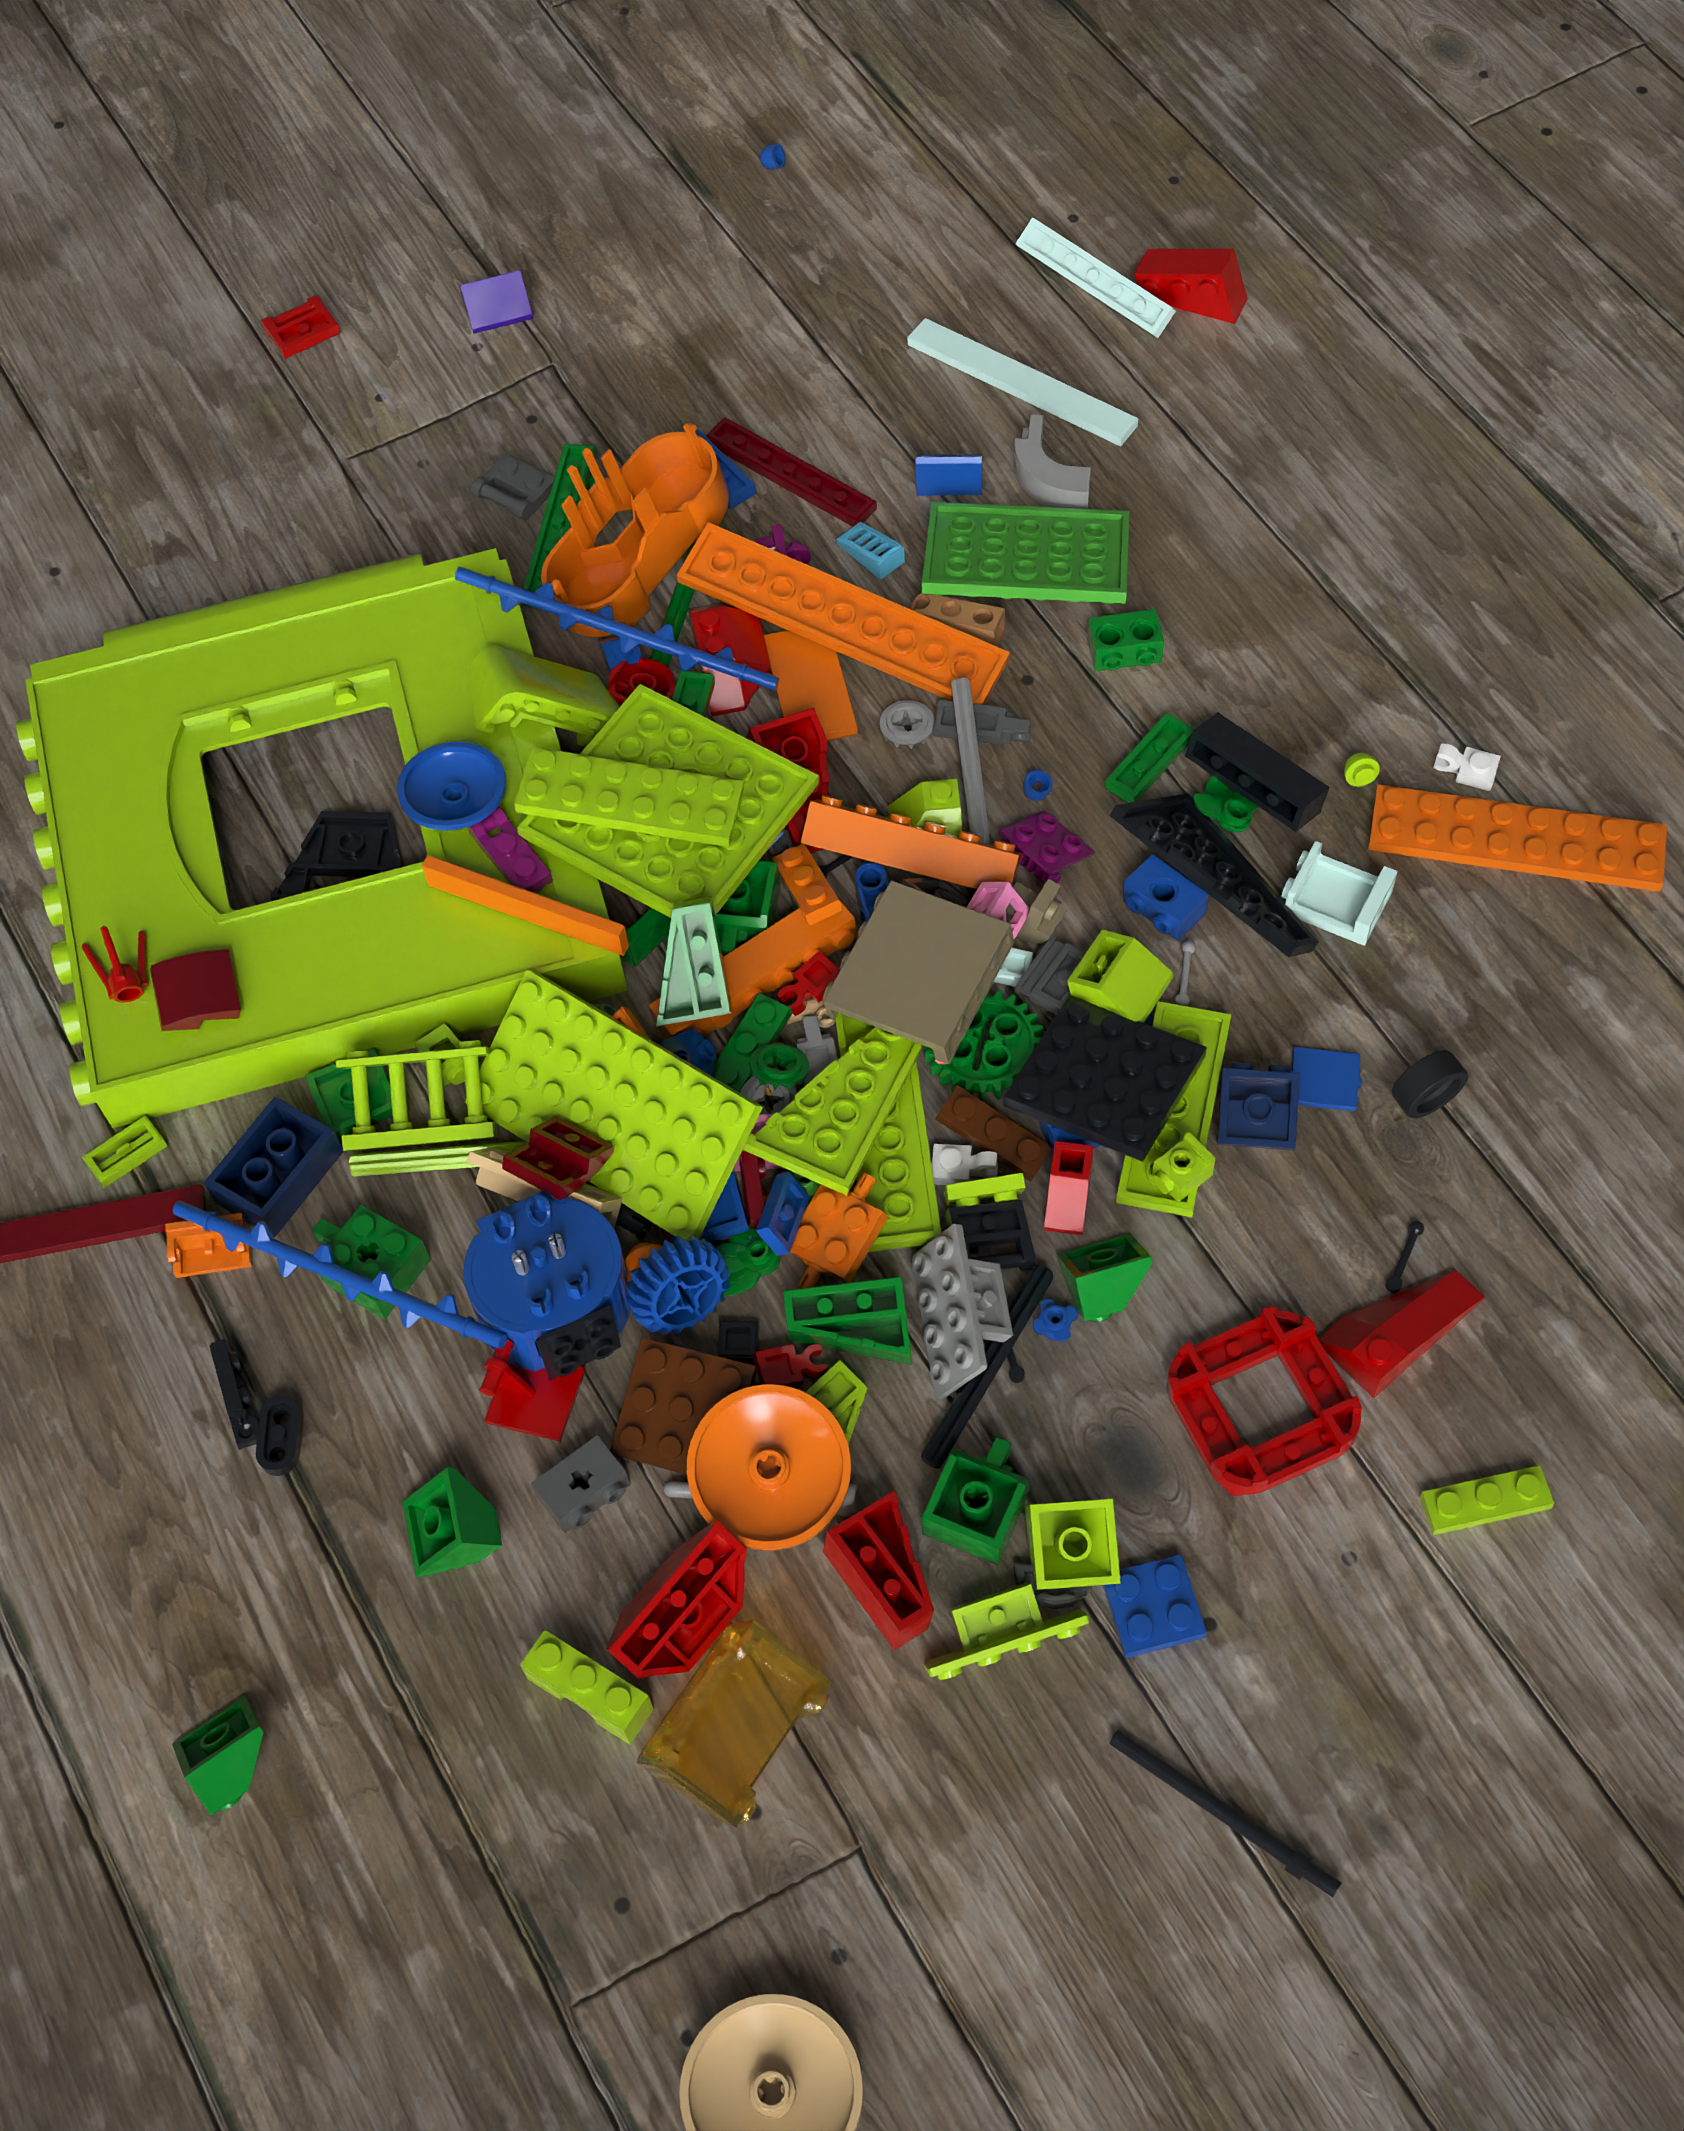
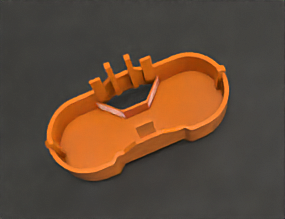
(673, 493)

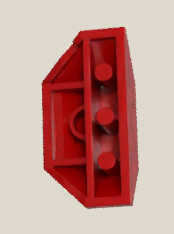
(725, 626)
(682, 1606)

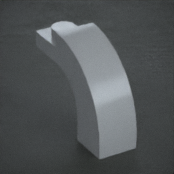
(1045, 479)

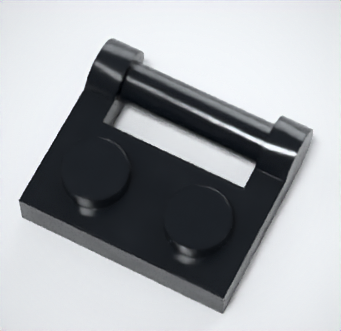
(996, 1225)

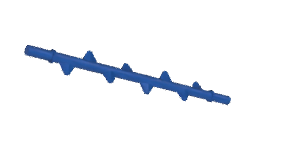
(603, 620)
(322, 1263)

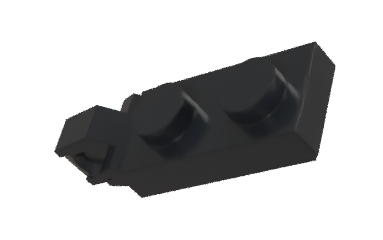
(236, 1398)

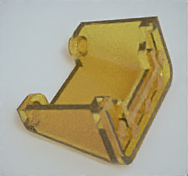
(733, 1720)

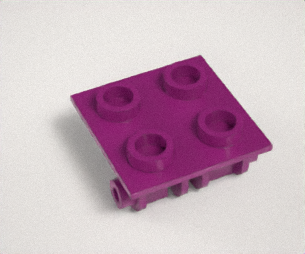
(1045, 845)

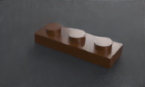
(993, 1133)

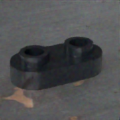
(279, 1437)

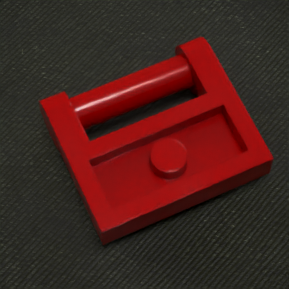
(301, 327)

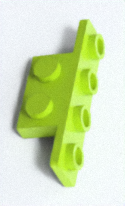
(1000, 1625)

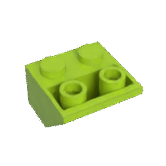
(1120, 976)

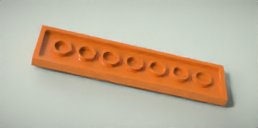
(1519, 837)

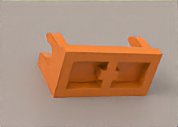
(204, 1251)

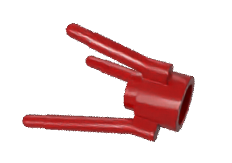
(124, 982)

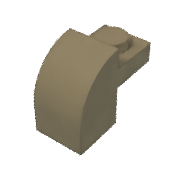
(1043, 915)

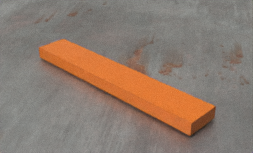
(526, 905)

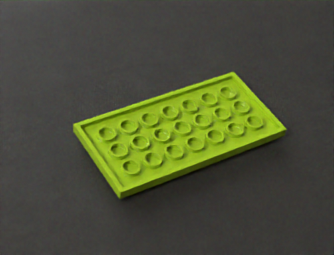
(667, 1119)

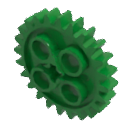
(1008, 1049)

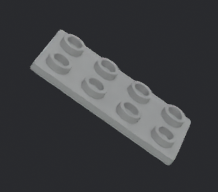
(959, 1308)

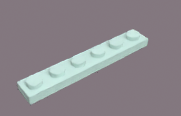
(1095, 277)

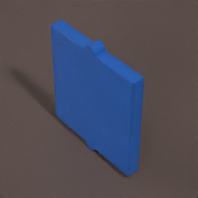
(1327, 1078)

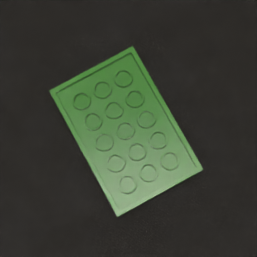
(1026, 552)

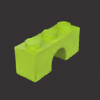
(591, 1686)

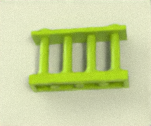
(401, 1130)

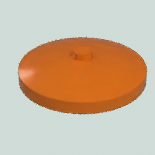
(769, 1466)

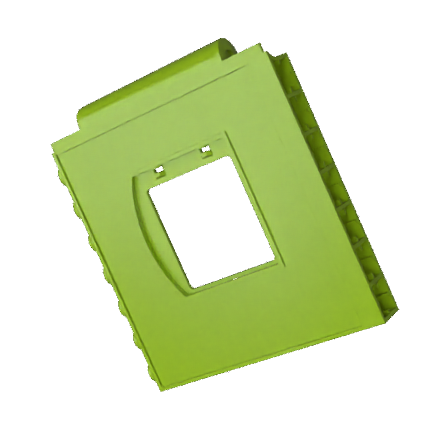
(140, 850)

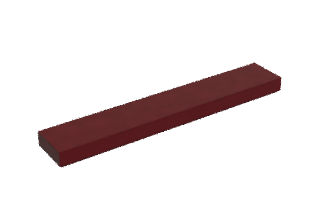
(792, 473)
(94, 1224)

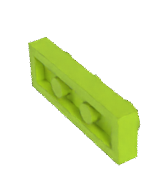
(1486, 1500)

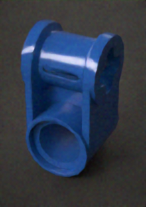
(869, 874)

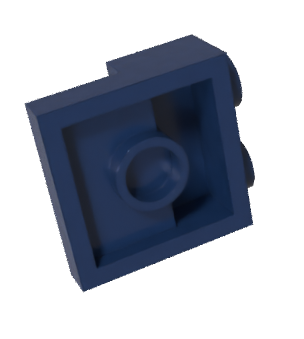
(1258, 1107)

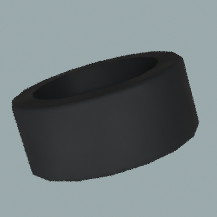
(1429, 1084)

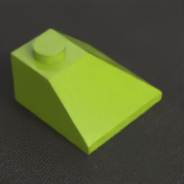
(933, 803)
(1073, 1544)

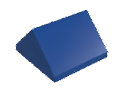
(948, 474)

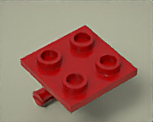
(527, 1398)

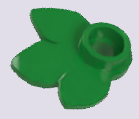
(1225, 806)
(743, 1261)

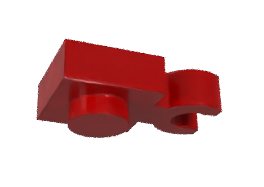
(810, 982)
(786, 1367)

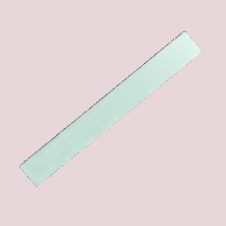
(1023, 382)

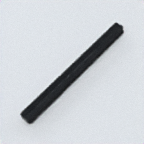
(996, 1353)

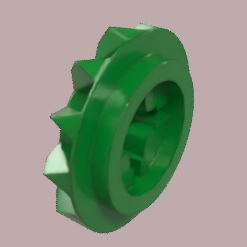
(783, 1056)

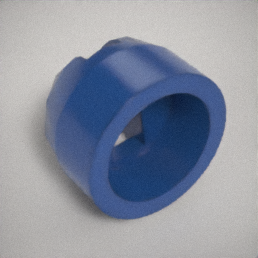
(772, 156)
(1029, 782)

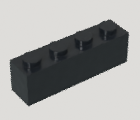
(1257, 771)

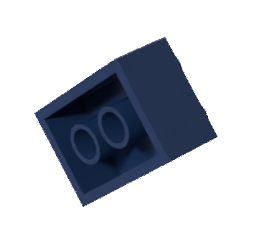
(274, 1166)

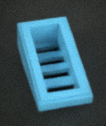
(877, 565)

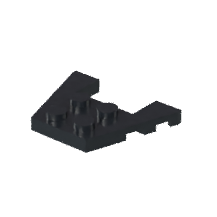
(344, 847)

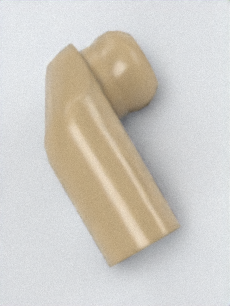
(813, 1009)

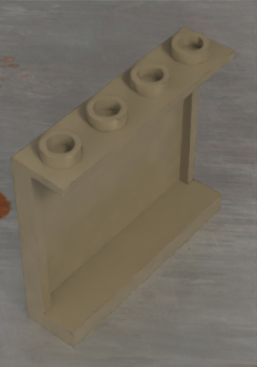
(920, 968)

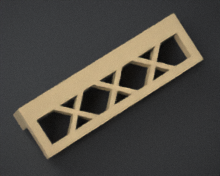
(500, 1181)

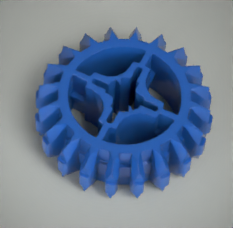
(655, 1290)

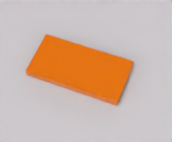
(809, 680)

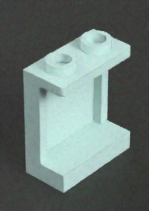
(1338, 895)

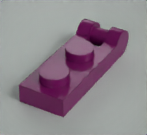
(510, 853)

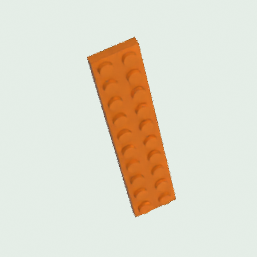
(840, 615)

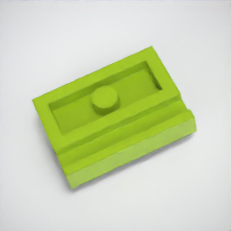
(998, 1188)

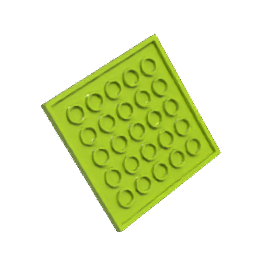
(666, 869)

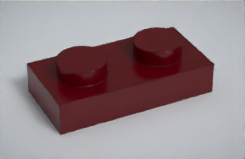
(752, 1171)

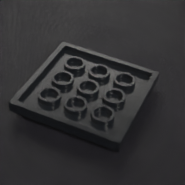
(1105, 1077)

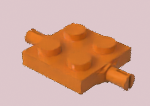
(837, 1232)

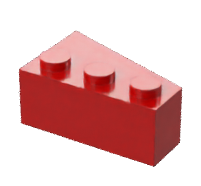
(1195, 280)

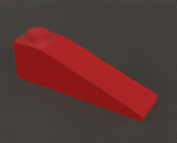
(1394, 1332)

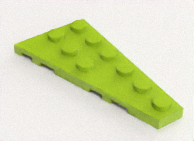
(839, 1112)

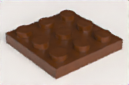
(669, 1398)

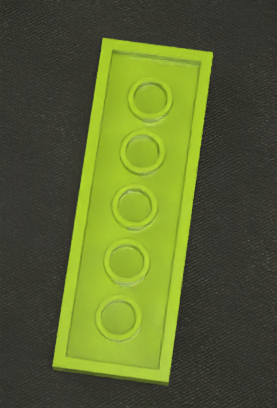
(629, 796)
(1190, 1115)

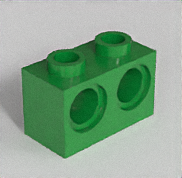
(1125, 640)

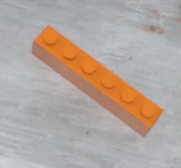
(907, 845)
(769, 962)

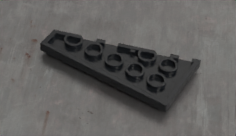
(1210, 860)

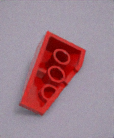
(805, 744)

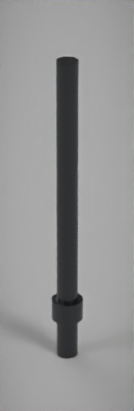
(1297, 1862)

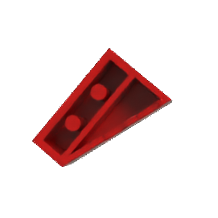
(881, 1570)

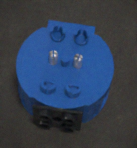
(549, 1282)

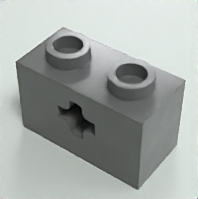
(590, 1466)

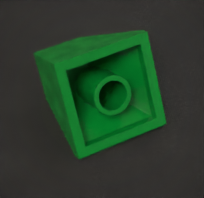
(1104, 1275)
(449, 1524)
(221, 1755)

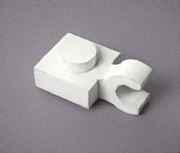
(1472, 767)
(956, 1164)

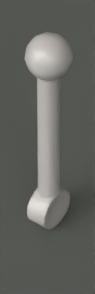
(1188, 947)

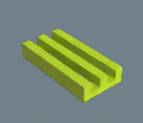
(127, 1155)

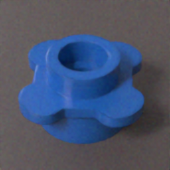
(1055, 1331)

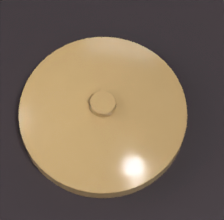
(771, 2068)

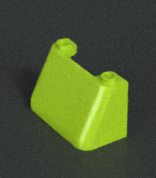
(522, 686)

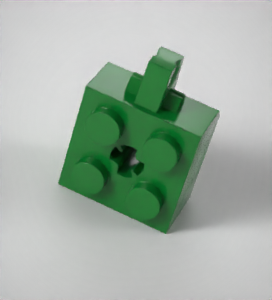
(750, 907)
(372, 1245)
(973, 1480)

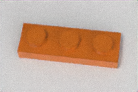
(807, 884)

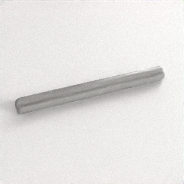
(970, 758)

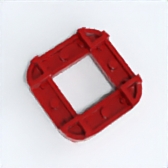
(1280, 1459)

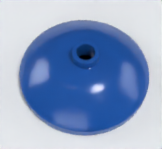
(451, 786)

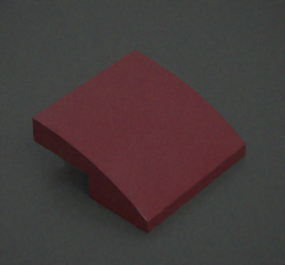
(195, 989)
(558, 1157)

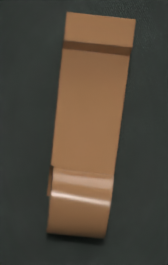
(973, 618)

